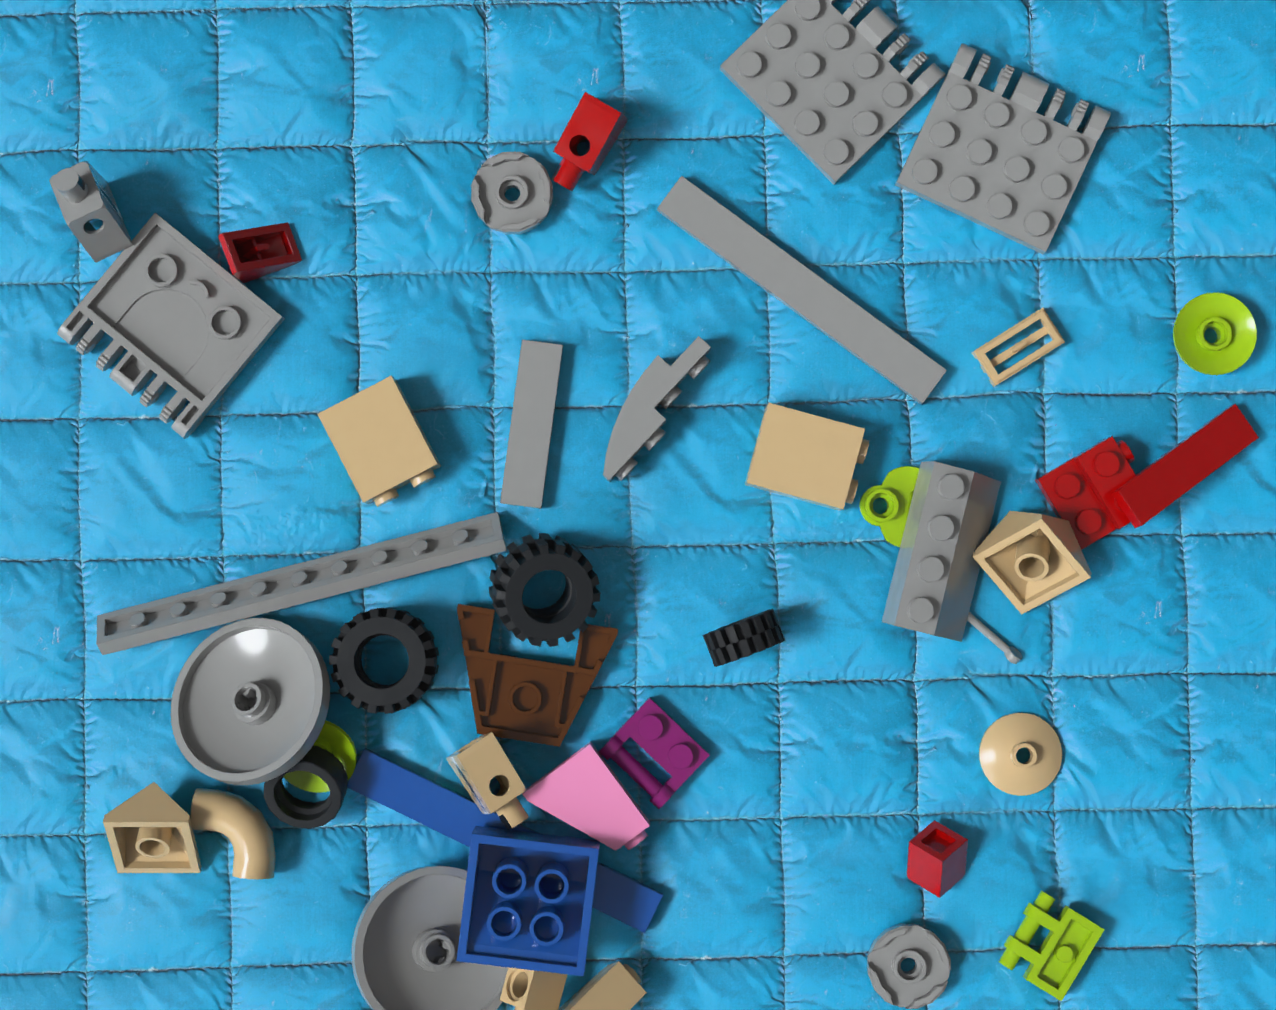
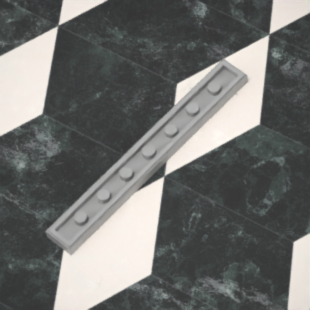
(801, 290)

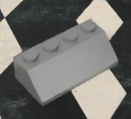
(935, 558)

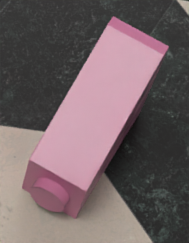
(591, 799)

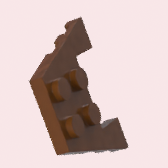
(524, 695)

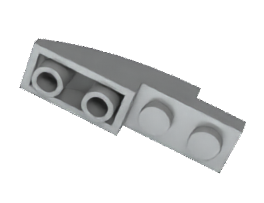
(638, 419)

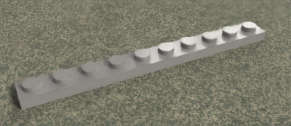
(300, 583)

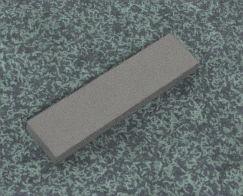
(531, 424)

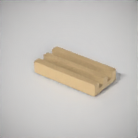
(988, 365)

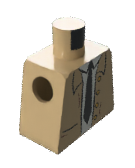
(477, 765)

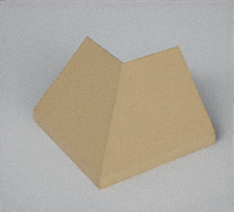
(1032, 558)
(151, 835)

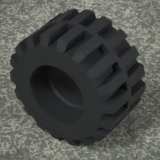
(561, 617)
(348, 663)

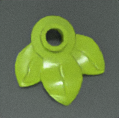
(897, 492)

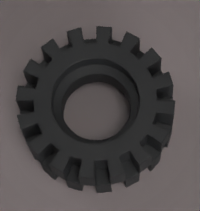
(744, 637)

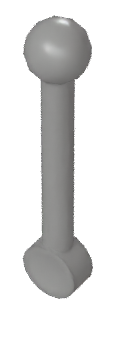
(1010, 653)

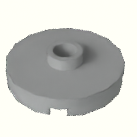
(506, 172)
(913, 987)

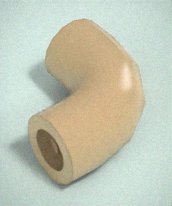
(243, 826)

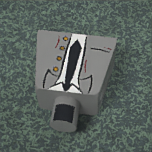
(85, 197)

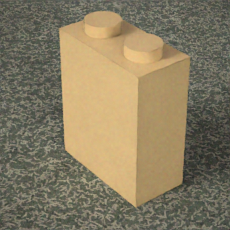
(380, 442)
(807, 457)

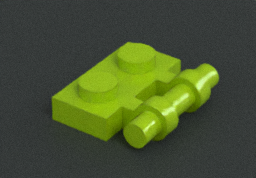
(1062, 951)

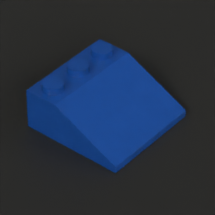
(528, 900)

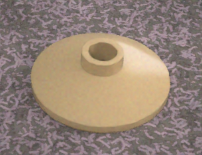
(999, 752)

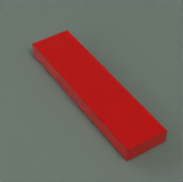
(1184, 466)

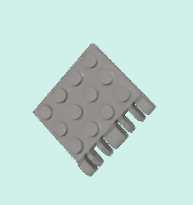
(828, 80)
(999, 156)
(175, 319)

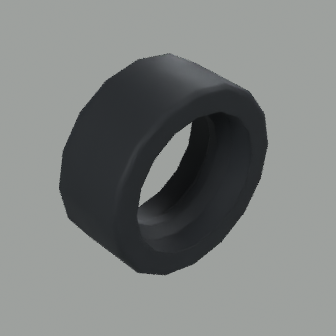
(309, 814)

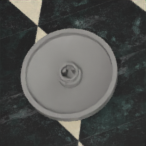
(250, 701)
(410, 947)

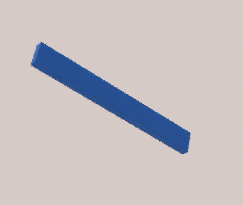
(458, 815)

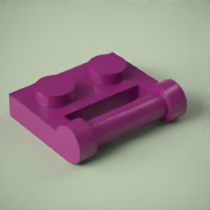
(664, 743)

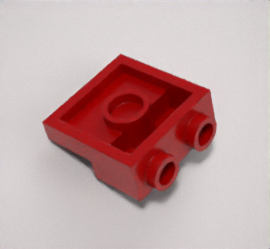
(1083, 489)

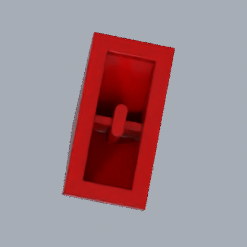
(259, 251)

